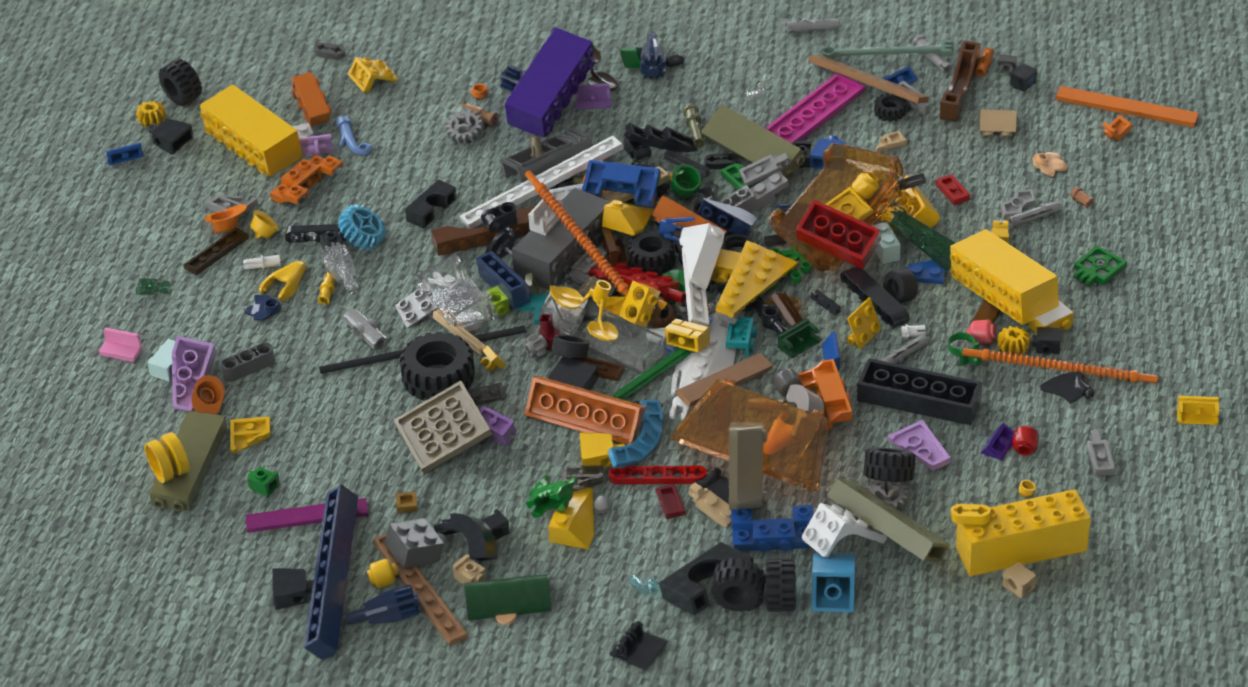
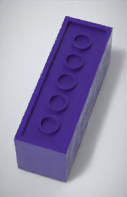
(550, 82)

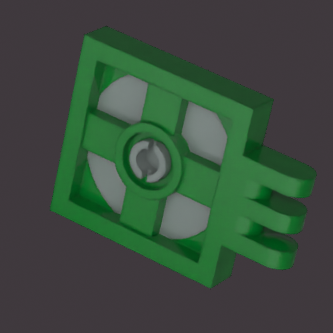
(1098, 266)

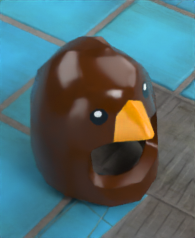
(656, 321)

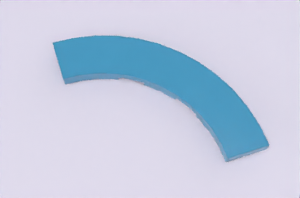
(646, 441)

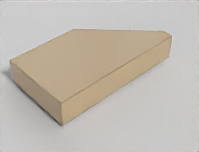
(891, 141)

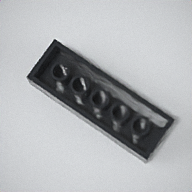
(919, 391)

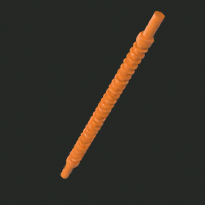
(566, 219)
(1134, 376)

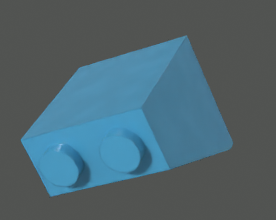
(833, 582)

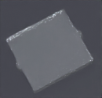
(668, 389)

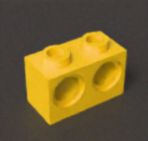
(639, 304)

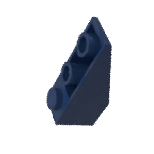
(727, 217)

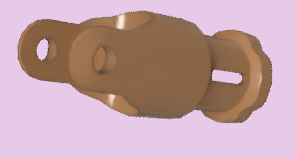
(487, 117)

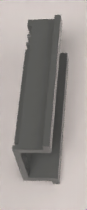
(556, 151)

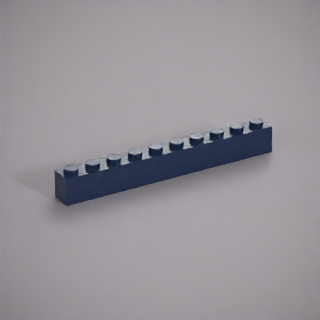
(331, 572)

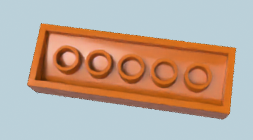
(584, 409)

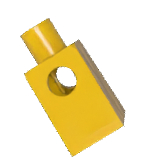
(724, 265)
(595, 449)

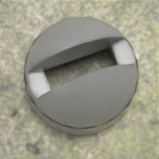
(602, 504)

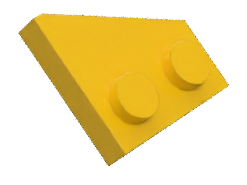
(248, 432)

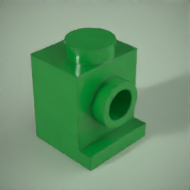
(261, 478)

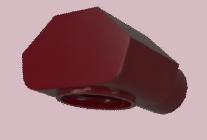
(547, 329)

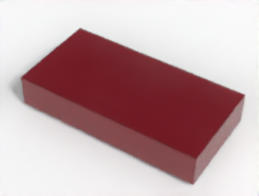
(670, 501)

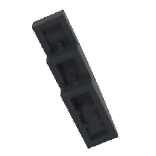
(667, 139)

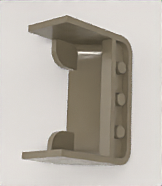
(746, 465)

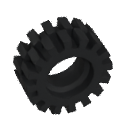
(883, 102)

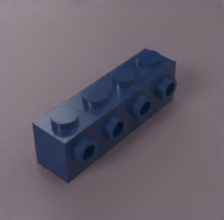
(499, 274)

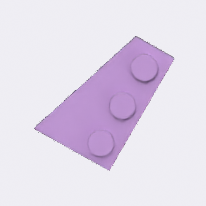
(923, 443)

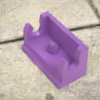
(593, 96)
(499, 425)

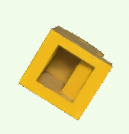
(1000, 229)

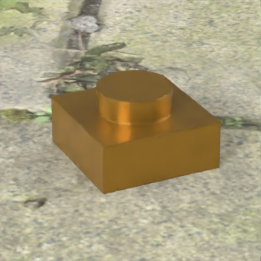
(406, 502)

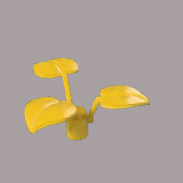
(571, 298)

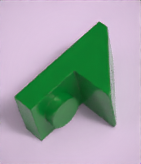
(631, 56)

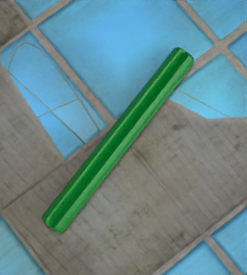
(651, 374)

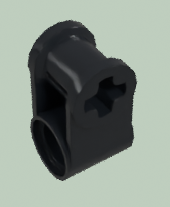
(635, 149)
(502, 216)

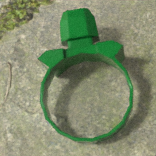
(958, 352)

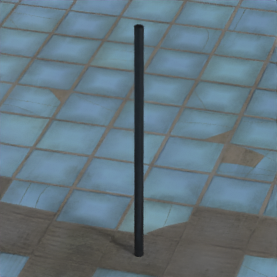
(396, 354)

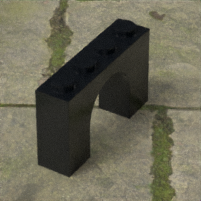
(682, 587)

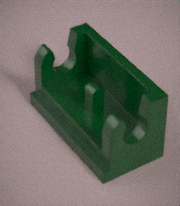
(798, 338)

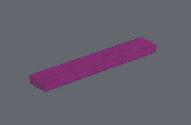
(294, 517)

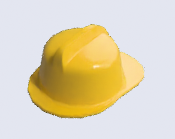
(263, 225)

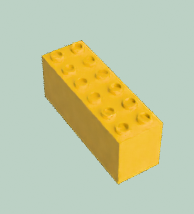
(251, 130)
(1004, 276)
(1025, 533)

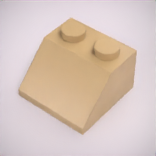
(998, 122)

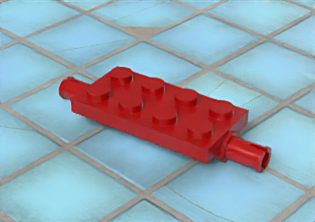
(665, 284)

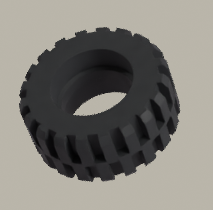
(434, 350)

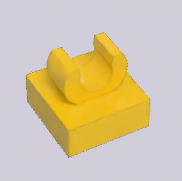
(492, 358)

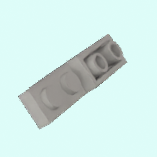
(758, 195)

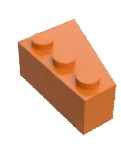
(311, 99)

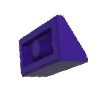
(999, 442)

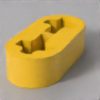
(970, 514)

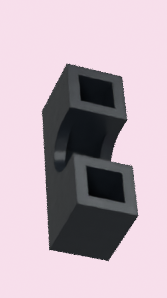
(421, 210)

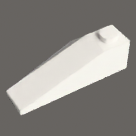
(701, 251)

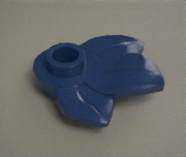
(263, 308)

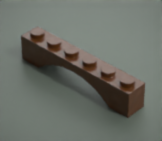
(965, 69)
(454, 239)

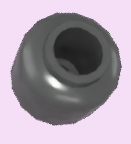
(784, 379)

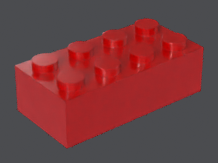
(838, 234)

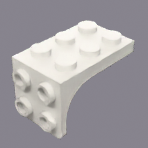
(832, 524)

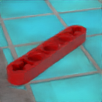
(649, 471)

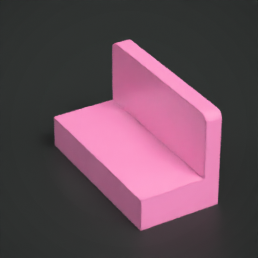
(121, 345)

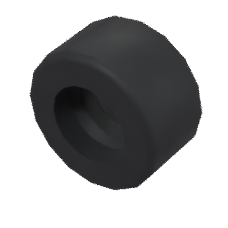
(901, 284)

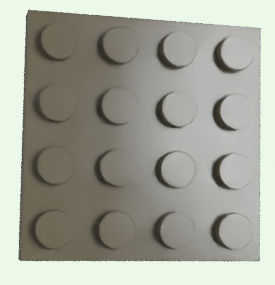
(442, 427)

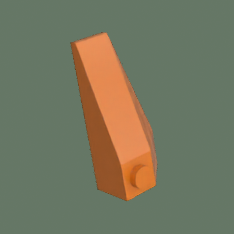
(670, 209)

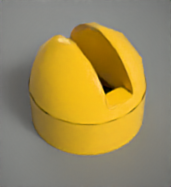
(1027, 488)

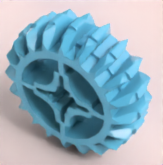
(362, 227)

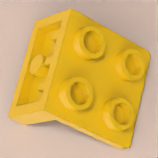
(365, 71)

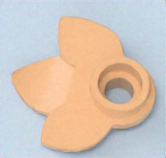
(1049, 163)

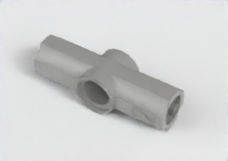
(365, 329)

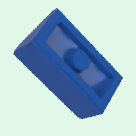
(902, 75)
(124, 154)
(831, 349)

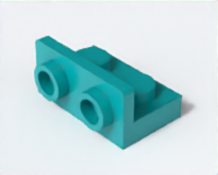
(741, 335)

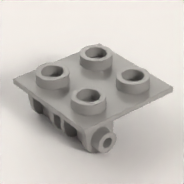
(415, 308)

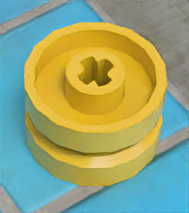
(167, 457)

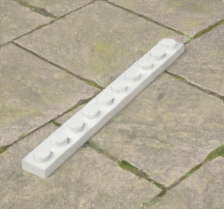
(549, 177)

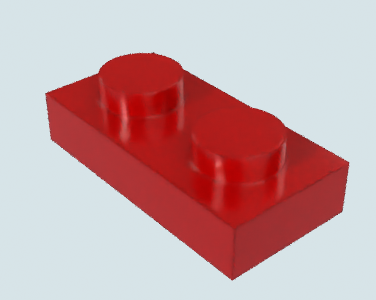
(952, 189)

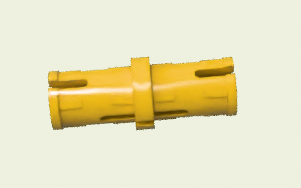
(326, 289)

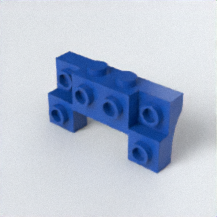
(623, 178)
(770, 533)

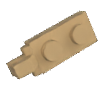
(711, 505)

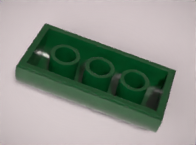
(507, 596)

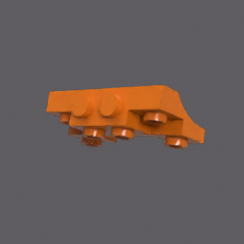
(302, 177)
(831, 389)

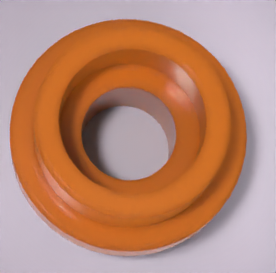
(479, 91)

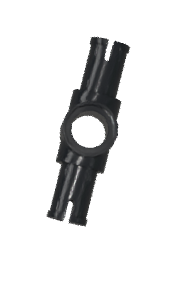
(769, 316)

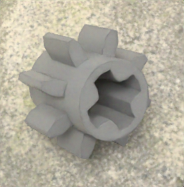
(535, 345)

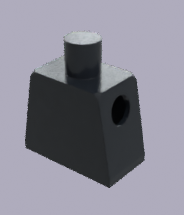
(171, 134)
(290, 587)

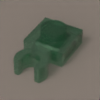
(150, 286)

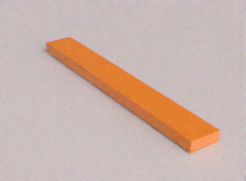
(1127, 106)

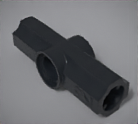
(709, 192)

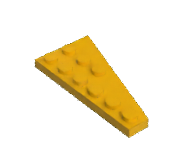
(752, 276)

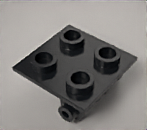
(638, 646)

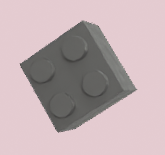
(414, 543)

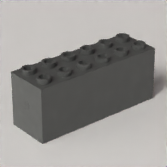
(554, 254)

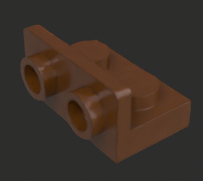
(613, 247)

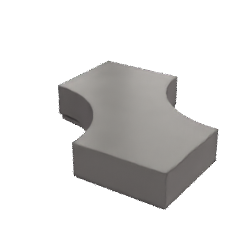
(1018, 203)

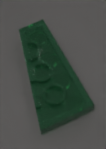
(925, 238)

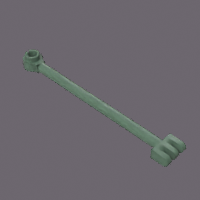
(945, 48)

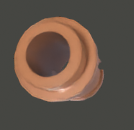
(1080, 196)

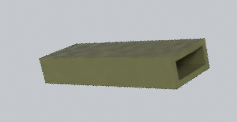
(750, 140)
(200, 438)
(888, 520)

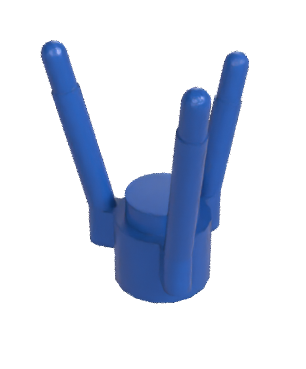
(668, 227)

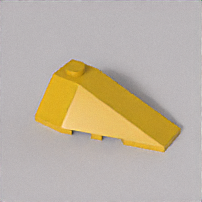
(918, 206)
(626, 217)
(576, 523)

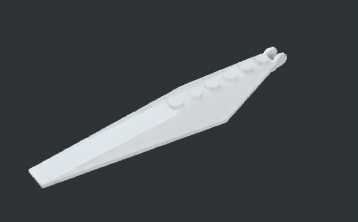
(707, 362)

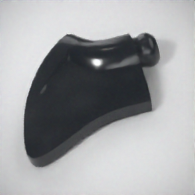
(1068, 386)
(716, 483)

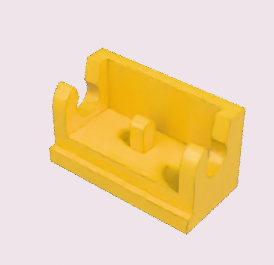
(1198, 410)

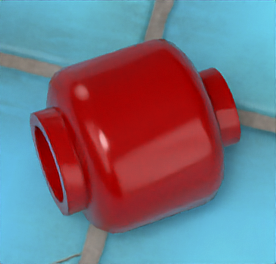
(1025, 440)

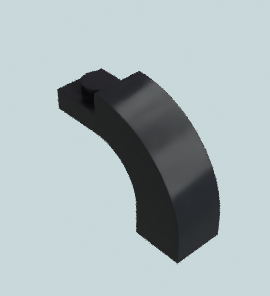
(478, 534)

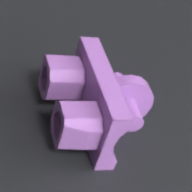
(316, 145)

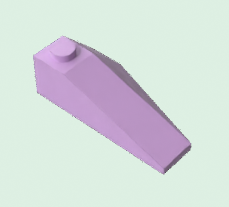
(189, 362)

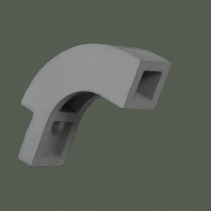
(804, 398)

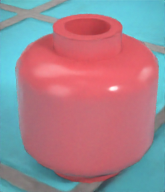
(983, 331)

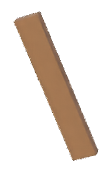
(738, 372)

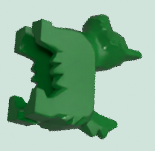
(548, 495)

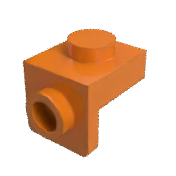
(1117, 128)

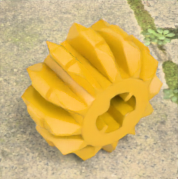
(150, 113)
(1013, 340)

